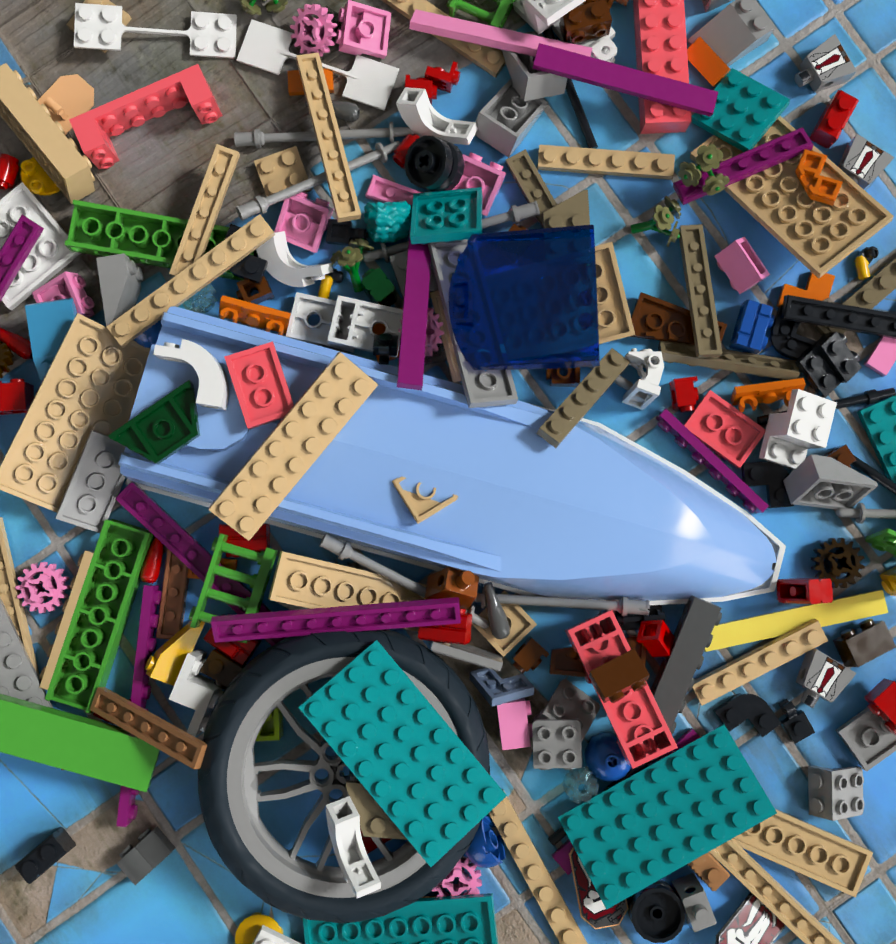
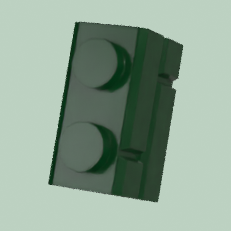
(378, 287)

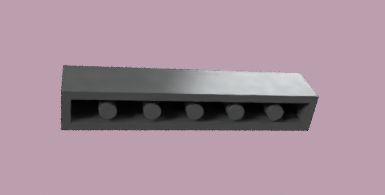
(678, 669)

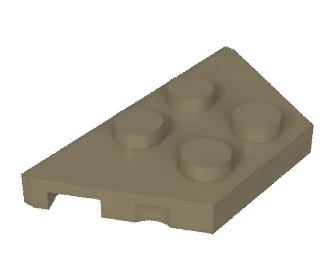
(569, 212)
(373, 819)

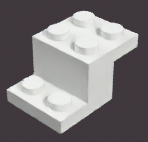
(544, 13)
(798, 429)
(196, 691)

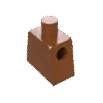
(453, 584)

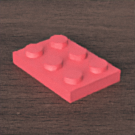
(259, 384)
(724, 429)

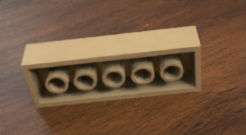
(44, 137)

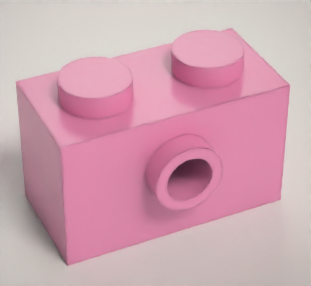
(741, 265)
(514, 725)

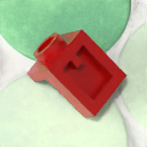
(443, 79)

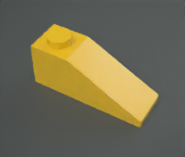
(170, 657)

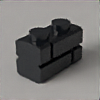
(45, 855)

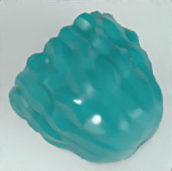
(388, 220)

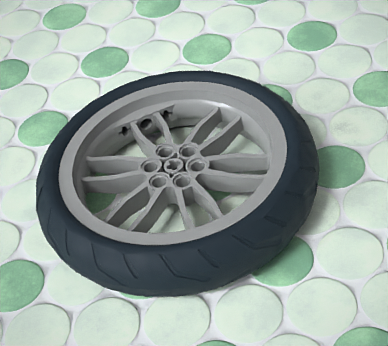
(230, 779)

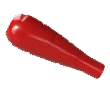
(16, 343)
(152, 562)

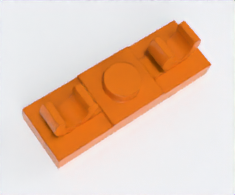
(254, 315)
(765, 393)

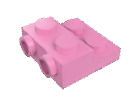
(363, 30)
(482, 175)
(304, 221)
(67, 286)

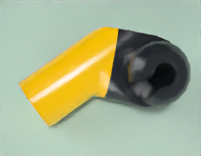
(863, 260)
(330, 278)

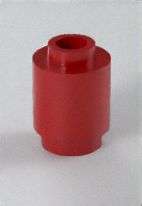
(401, 150)
(8, 171)

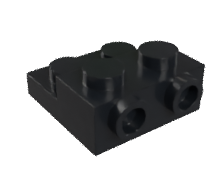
(828, 363)

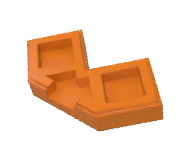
(817, 186)
(815, 289)

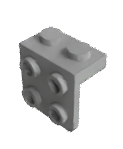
(570, 703)
(557, 744)
(835, 792)

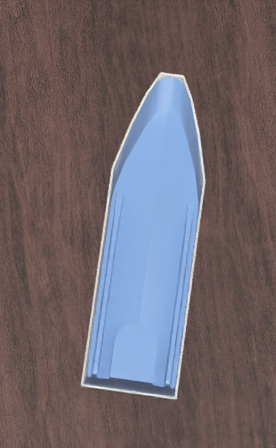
(528, 516)

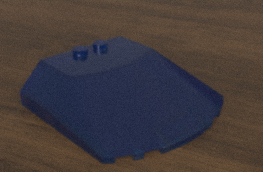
(527, 299)

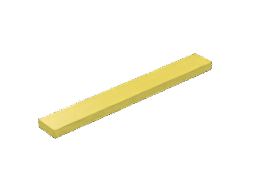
(783, 621)

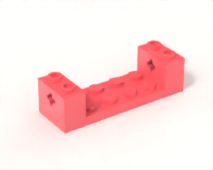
(132, 110)
(636, 717)

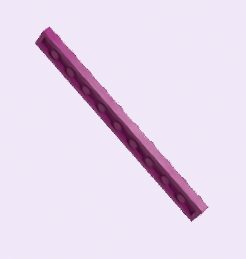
(181, 543)
(333, 619)
(140, 689)

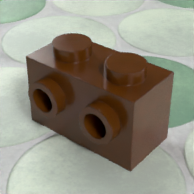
(586, 22)
(619, 676)

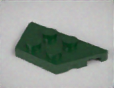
(163, 426)

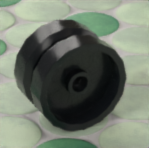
(434, 164)
(656, 912)

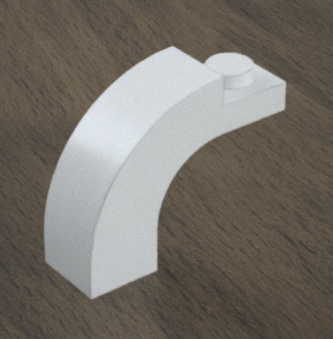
(426, 121)
(285, 268)
(213, 383)
(349, 849)

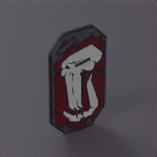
(750, 924)

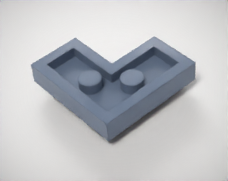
(500, 690)

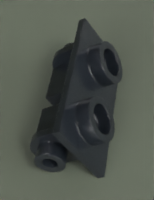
(633, 621)

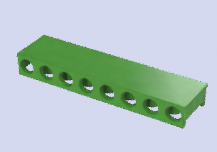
(139, 235)
(100, 615)
(75, 743)

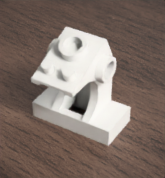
(647, 387)

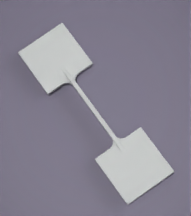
(102, 29)
(367, 81)

